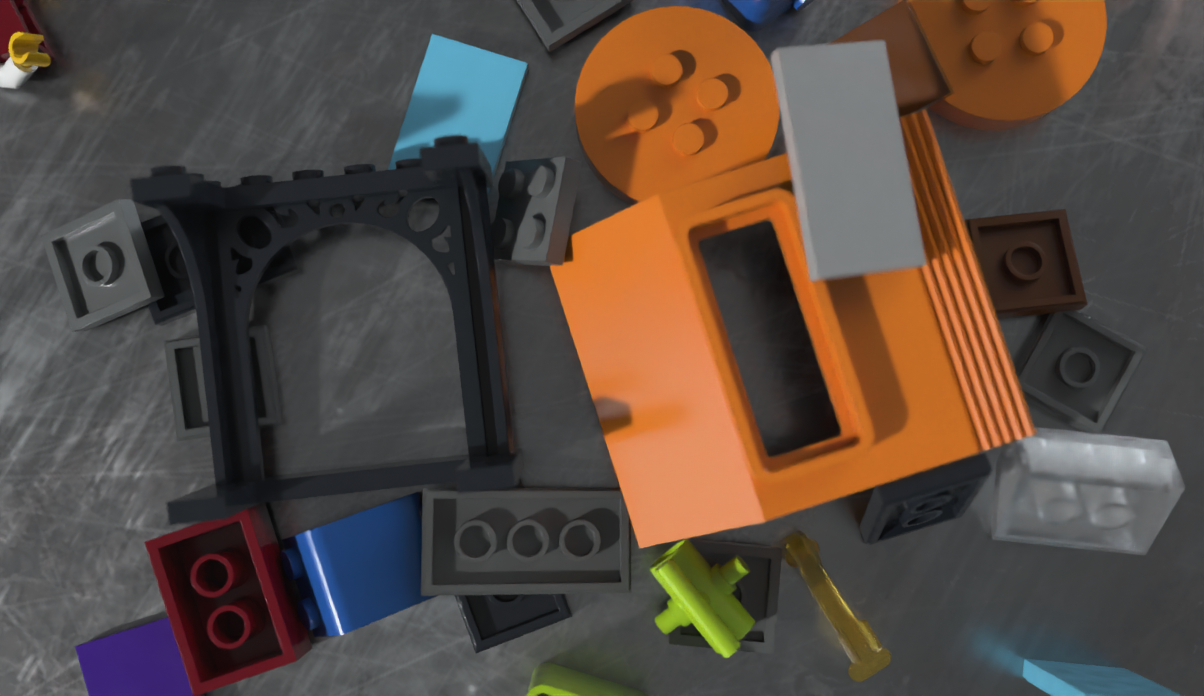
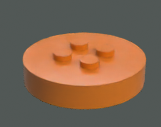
(1012, 56)
(673, 102)

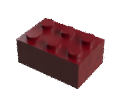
(228, 599)

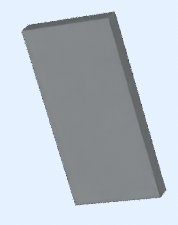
(847, 159)

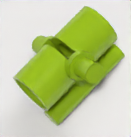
(702, 596)

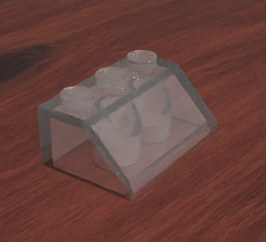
(1084, 491)

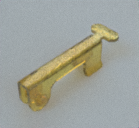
(852, 633)

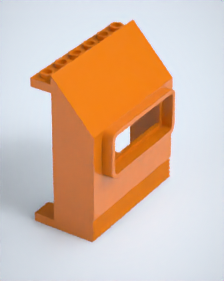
(902, 353)

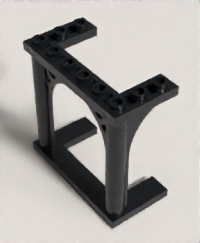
(208, 231)

